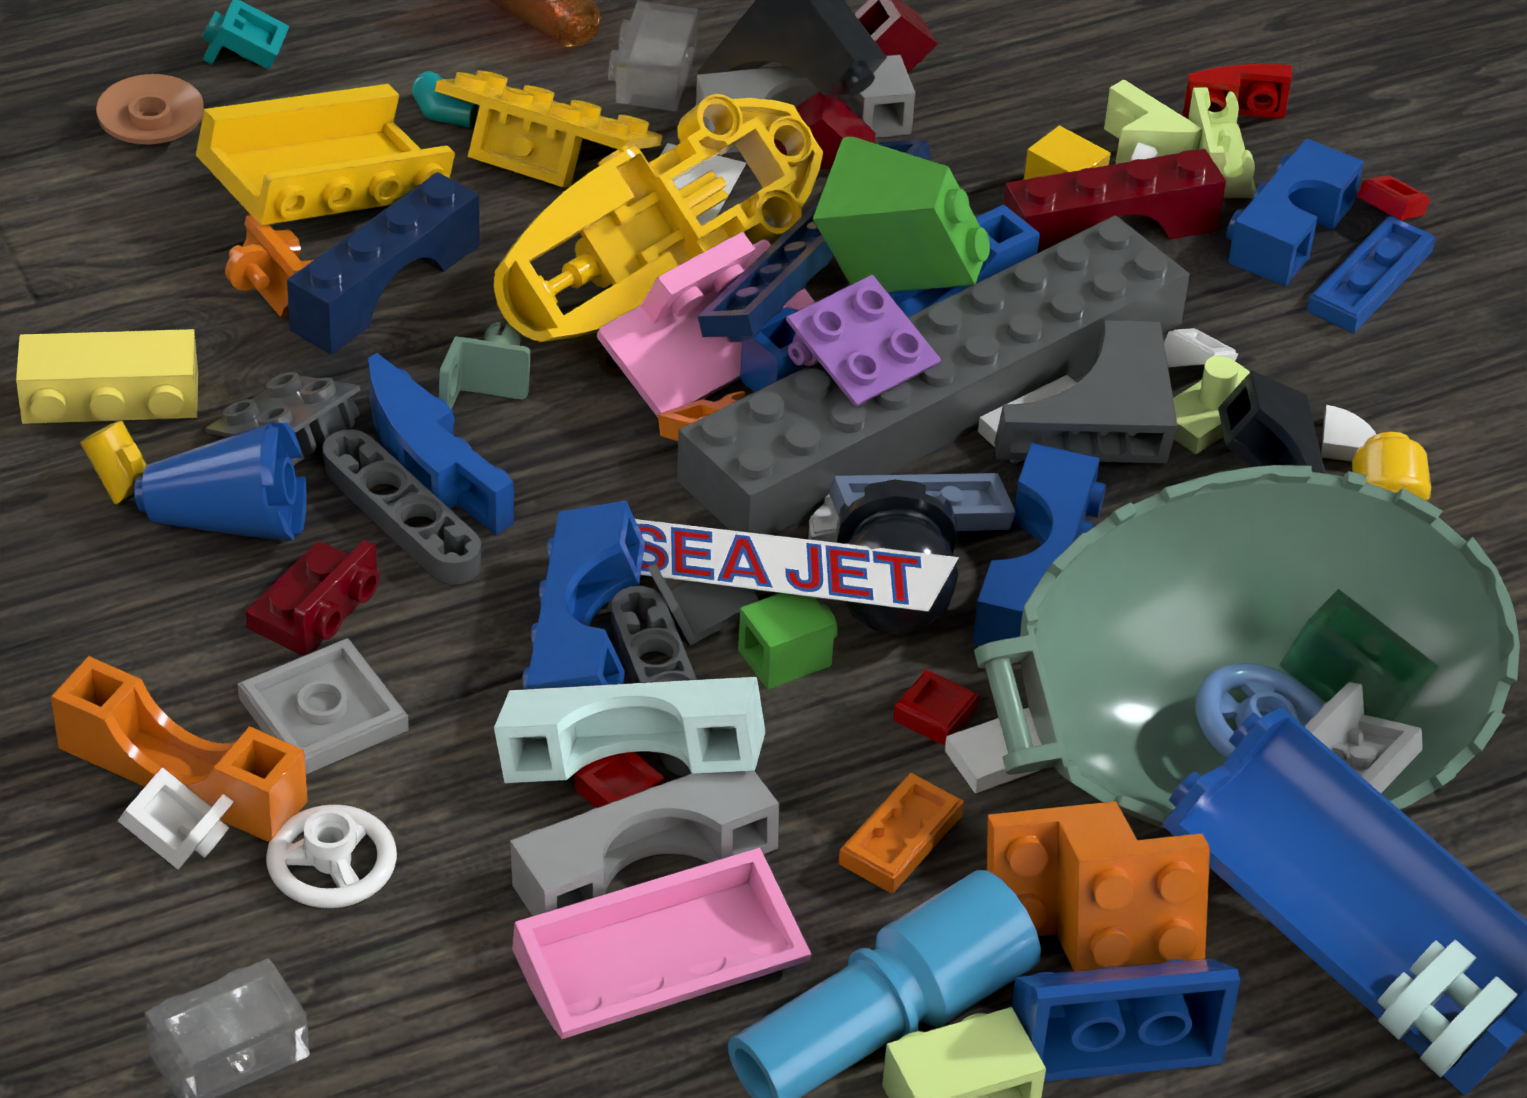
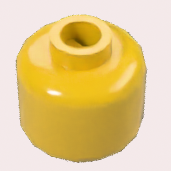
(1394, 463)

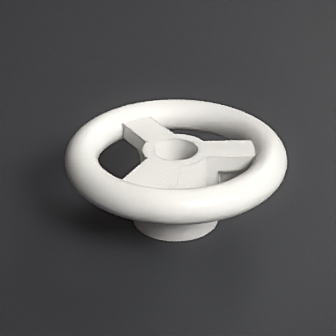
(327, 845)

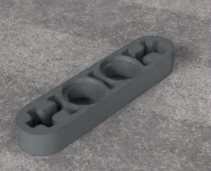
(392, 510)
(659, 636)

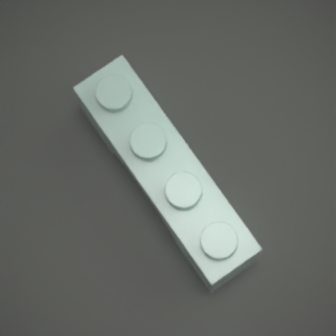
(560, 730)

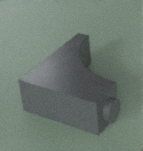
(1112, 413)

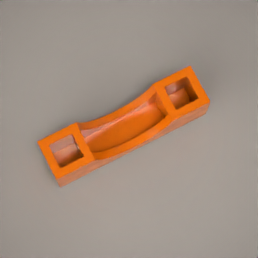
(119, 727)

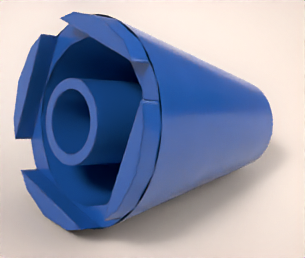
(230, 486)

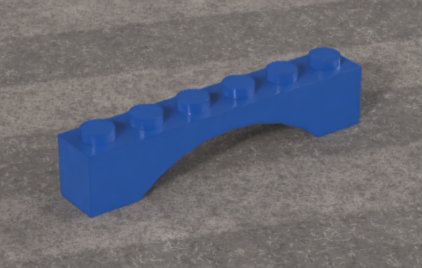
(767, 357)

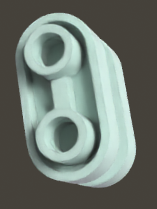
(1412, 1003)

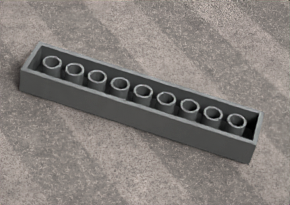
(997, 340)

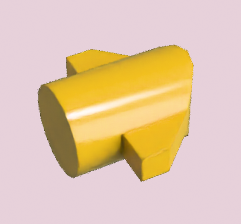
(115, 459)

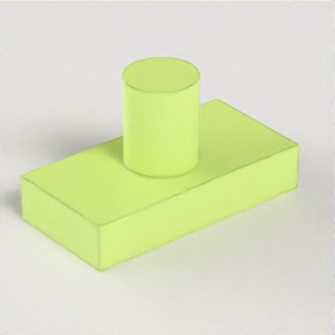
(1198, 405)

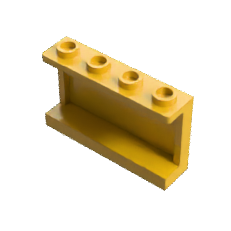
(316, 153)

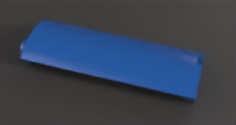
(1351, 877)

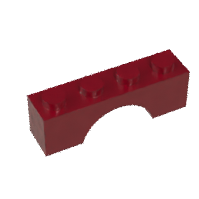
(1175, 189)

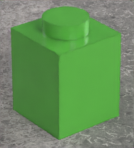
(786, 637)

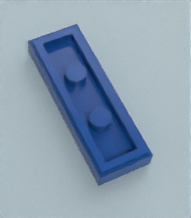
(1371, 274)

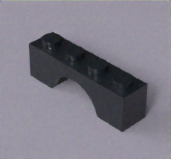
(1270, 424)

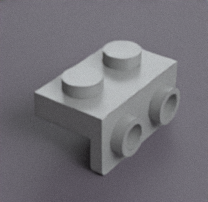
(1368, 744)

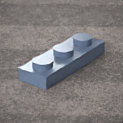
(976, 498)

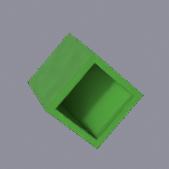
(899, 220)

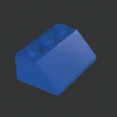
(1128, 1017)

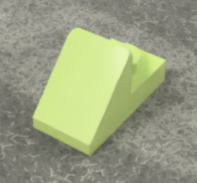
(1142, 119)

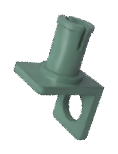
(486, 366)

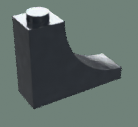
(809, 36)

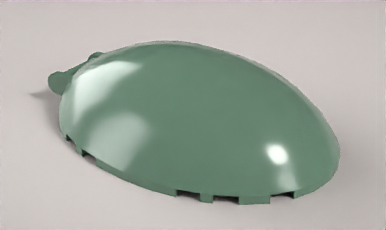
(1230, 578)

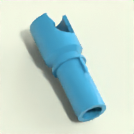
(921, 971)

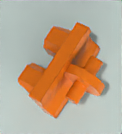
(265, 263)

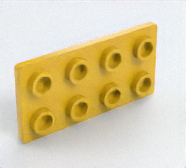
(533, 132)

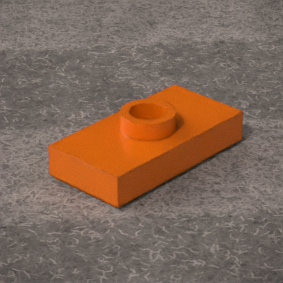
(901, 833)

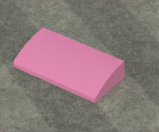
(658, 943)

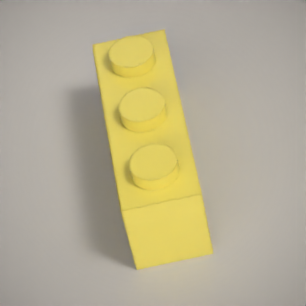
(107, 376)

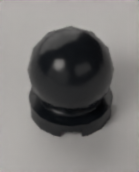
(904, 519)

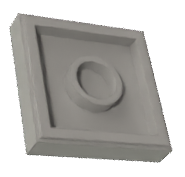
(324, 704)

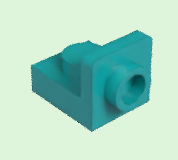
(246, 32)

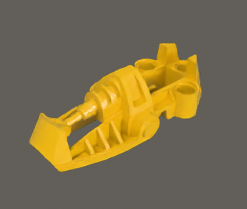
(644, 226)

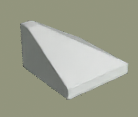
(1193, 347)

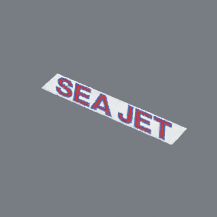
(795, 565)

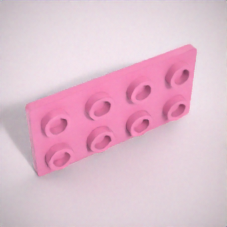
(662, 339)

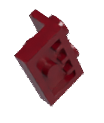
(315, 596)

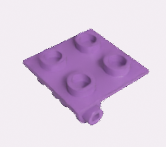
(860, 341)

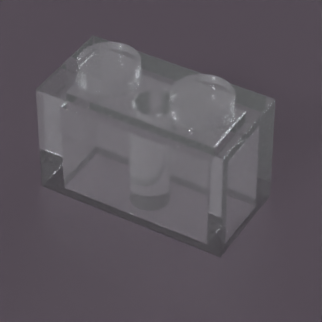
(654, 55)
(227, 1032)

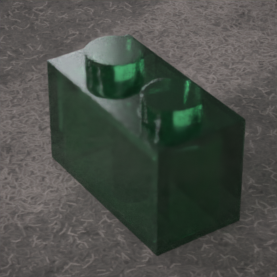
(1352, 645)

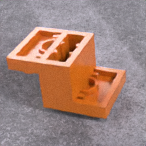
(1103, 888)

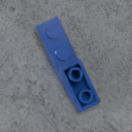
(421, 438)

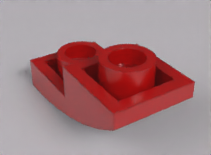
(1258, 88)

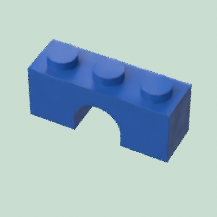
(1279, 224)

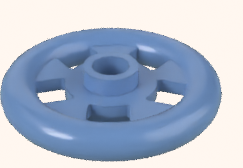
(1267, 692)

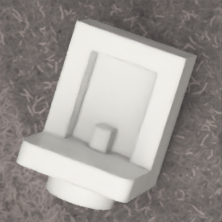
(175, 819)

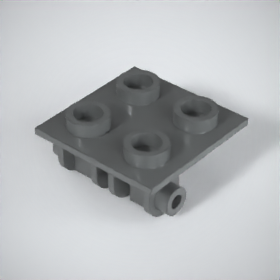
(307, 404)

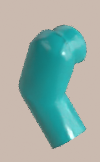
(439, 106)

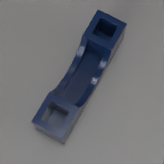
(340, 289)

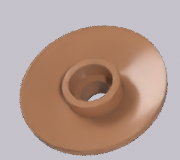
(150, 109)

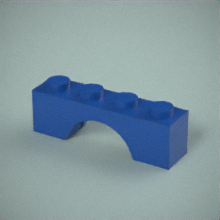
(1053, 506)
(589, 562)

